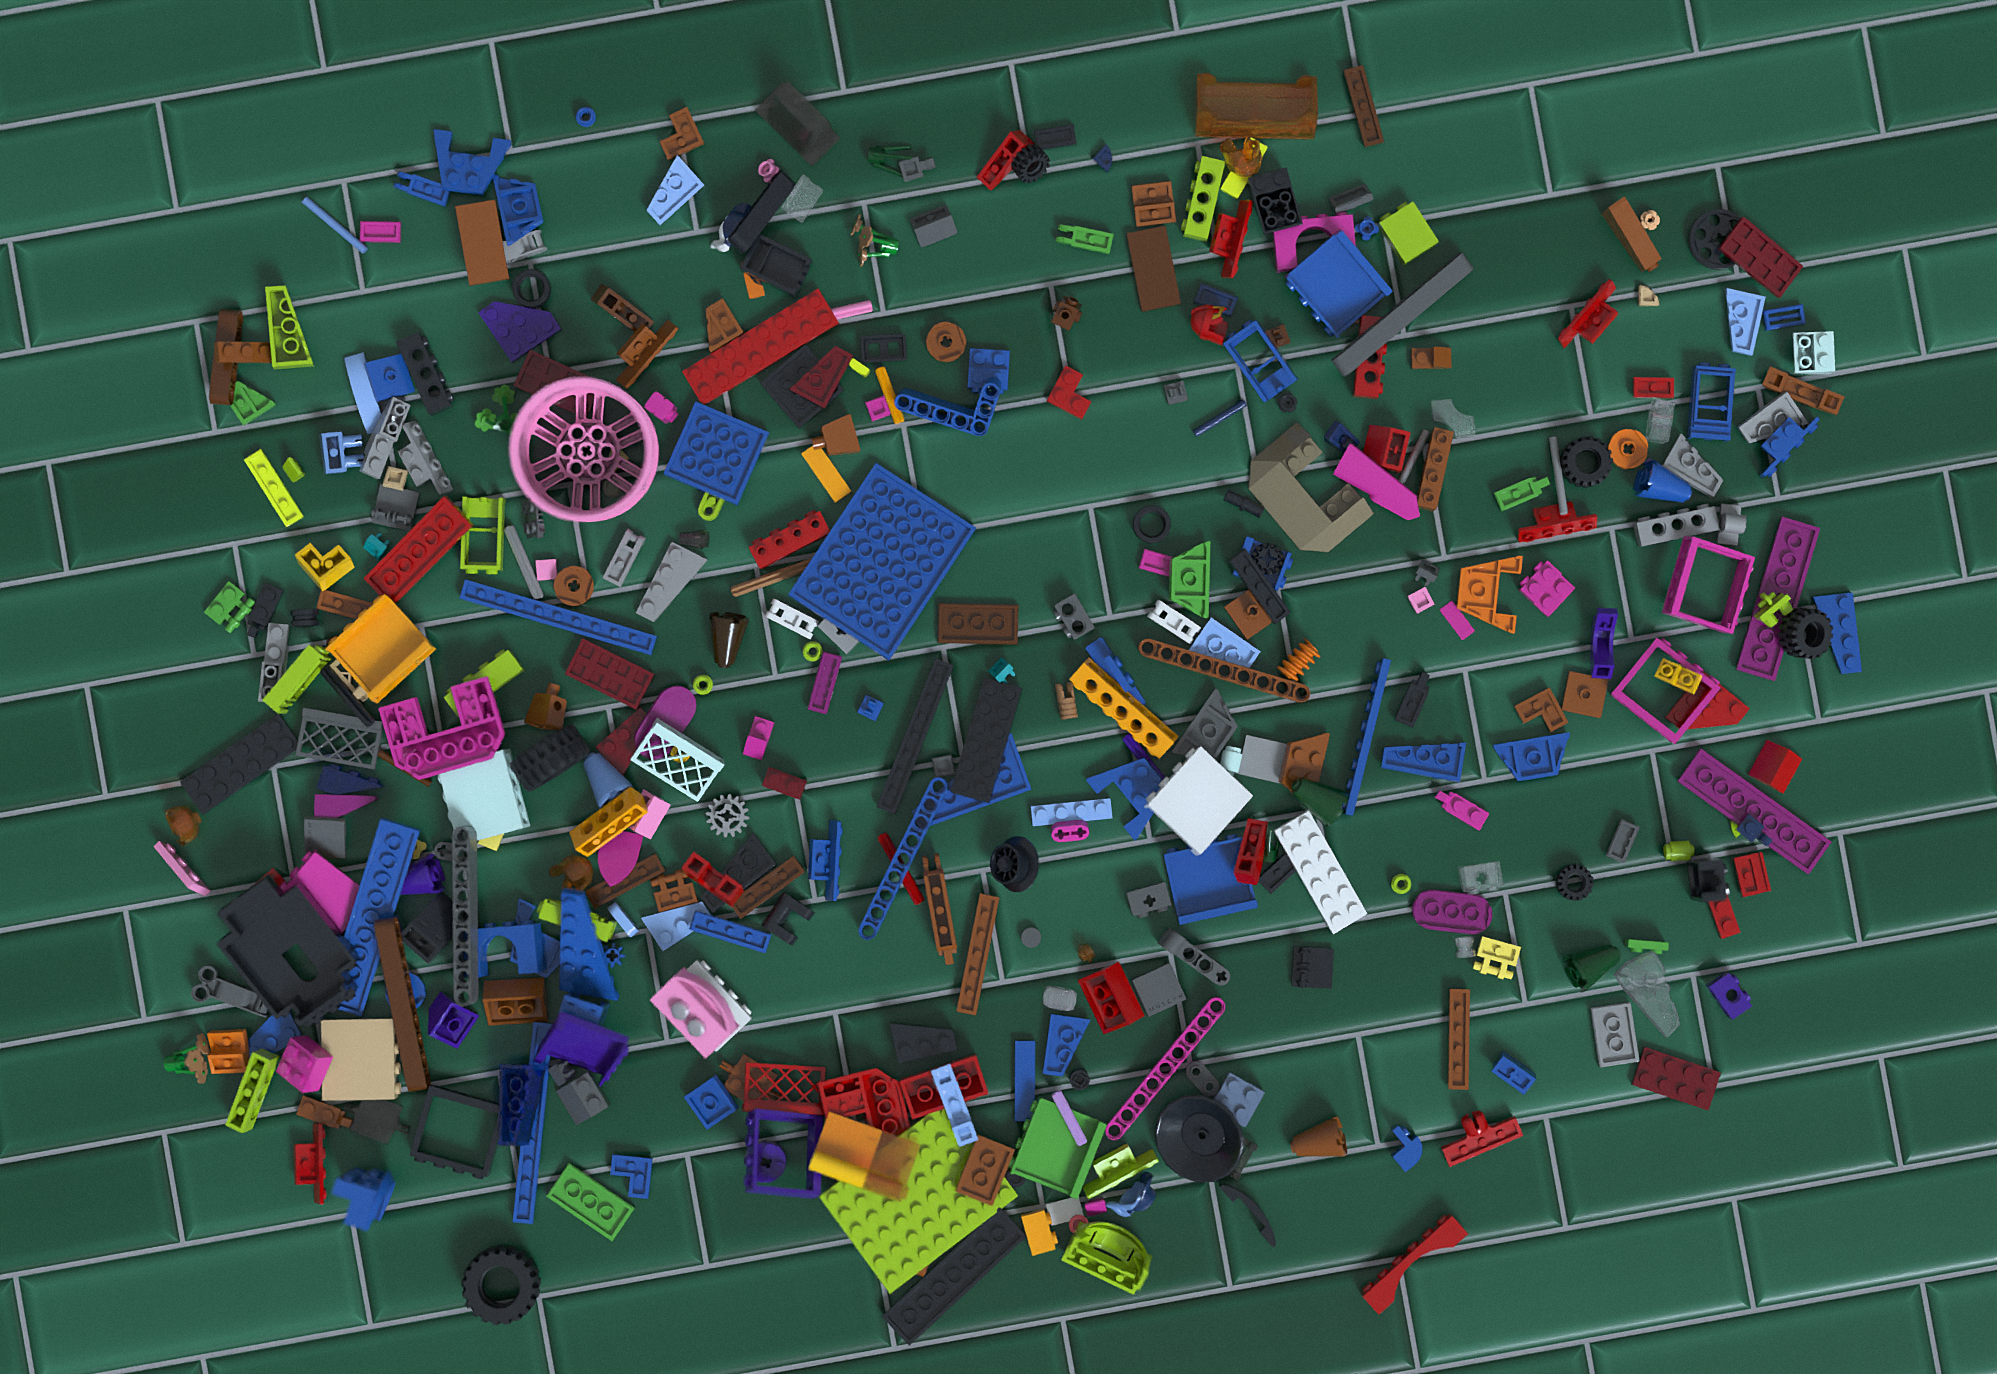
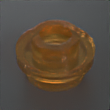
(1085, 953)

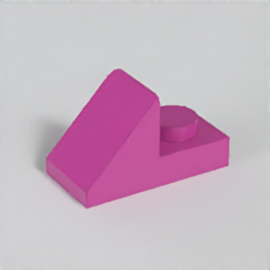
(758, 738)

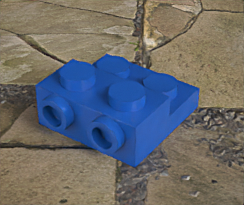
(987, 364)

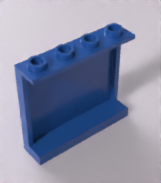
(1337, 283)
(1206, 883)

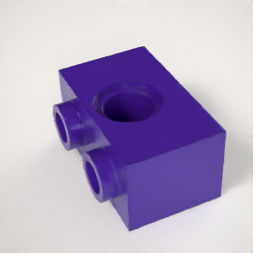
(1719, 988)

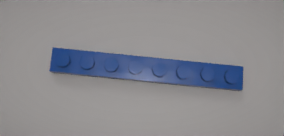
(1367, 728)

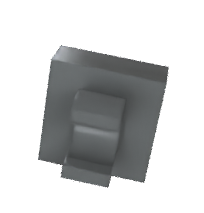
(1175, 393)
(1427, 571)
(561, 1072)

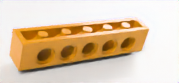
(1134, 708)

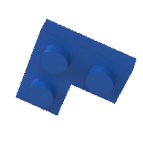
(638, 1170)

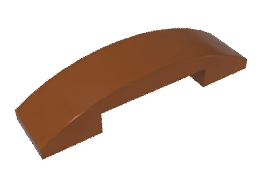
(1803, 392)

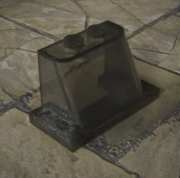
(798, 123)

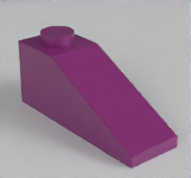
(339, 805)

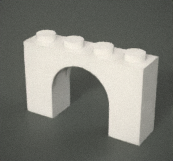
(740, 1012)

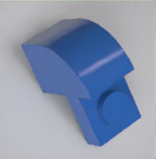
(1410, 1151)

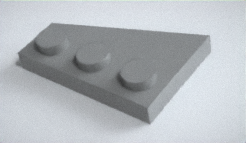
(1770, 417)
(1689, 466)

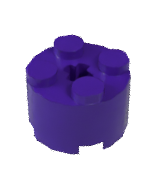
(777, 1154)

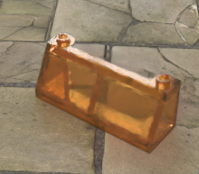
(1256, 109)

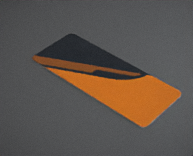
(754, 286)

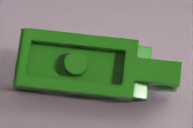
(1520, 492)

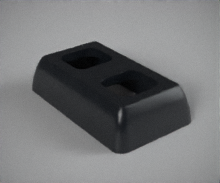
(883, 341)

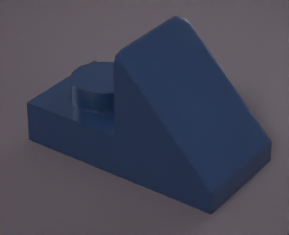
(1340, 437)

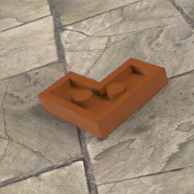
(686, 137)
(1542, 704)

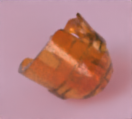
(1242, 161)
(577, 871)

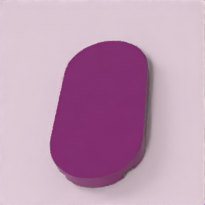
(674, 707)
(1452, 911)

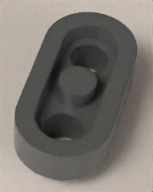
(1202, 1078)

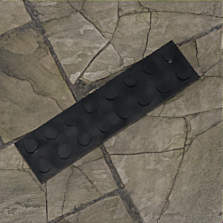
(954, 1276)

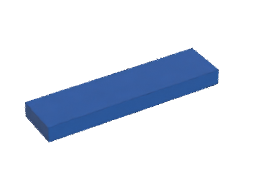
(730, 931)
(1024, 1078)

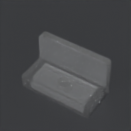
(802, 199)

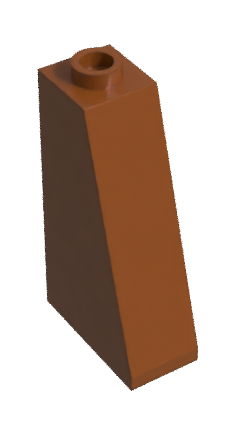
(1632, 234)

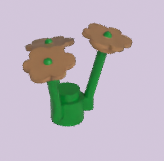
(886, 243)
(194, 1060)

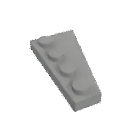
(670, 579)

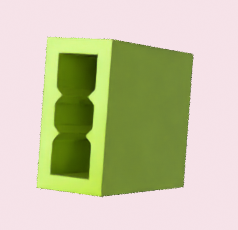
(1407, 232)

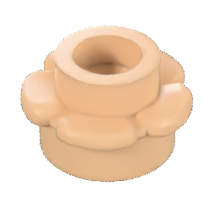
(1649, 225)

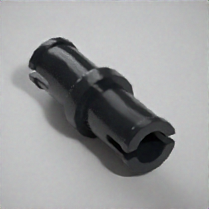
(1243, 503)

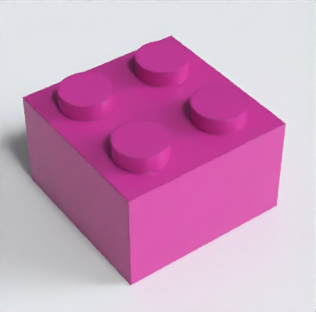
(304, 1064)

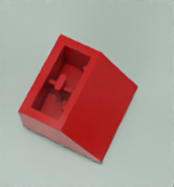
(1386, 446)

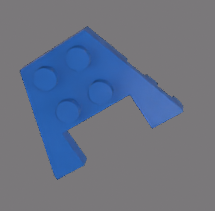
(466, 171)
(1136, 782)
(551, 945)

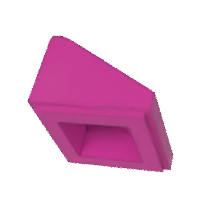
(1095, 1207)

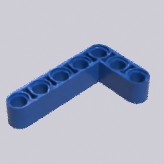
(952, 409)

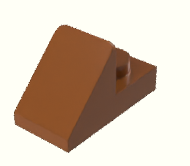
(1431, 358)

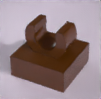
(1279, 336)

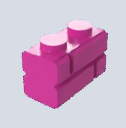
(661, 408)

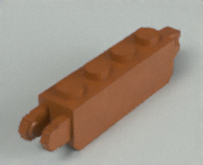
(940, 909)

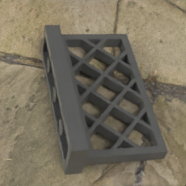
(346, 722)

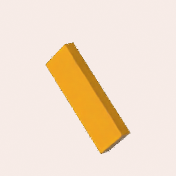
(826, 473)

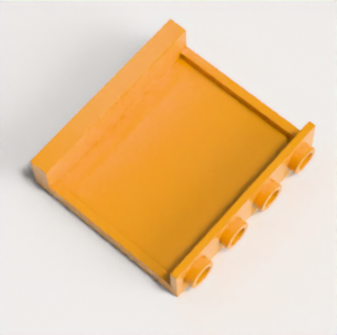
(380, 648)

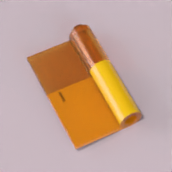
(864, 1157)

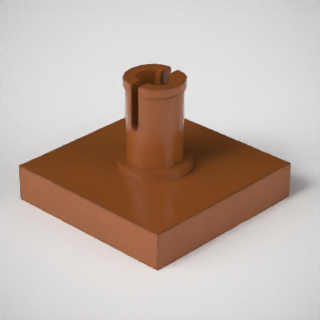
(1247, 614)

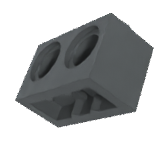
(1078, 615)

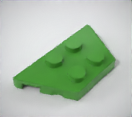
(1190, 579)

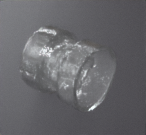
(1464, 945)

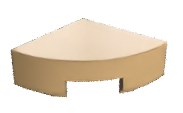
(1647, 297)

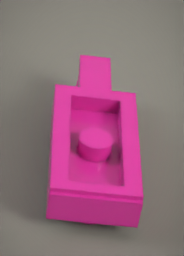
(1462, 809)

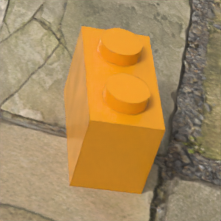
(1038, 1231)

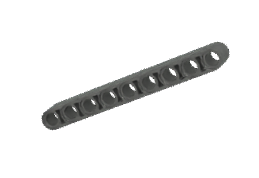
(1402, 314)
(460, 925)

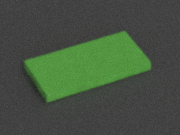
(590, 1201)

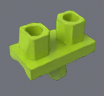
(1779, 603)

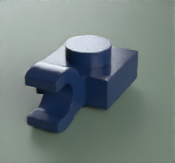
(1751, 829)

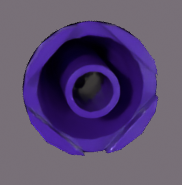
(424, 877)

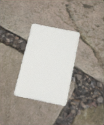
(1064, 1210)

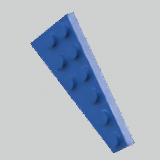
(581, 952)

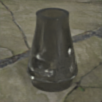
(696, 539)

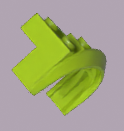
(1115, 1240)

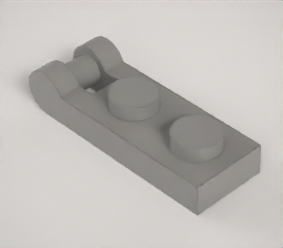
(623, 558)

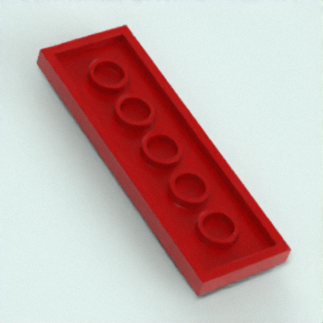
(419, 550)

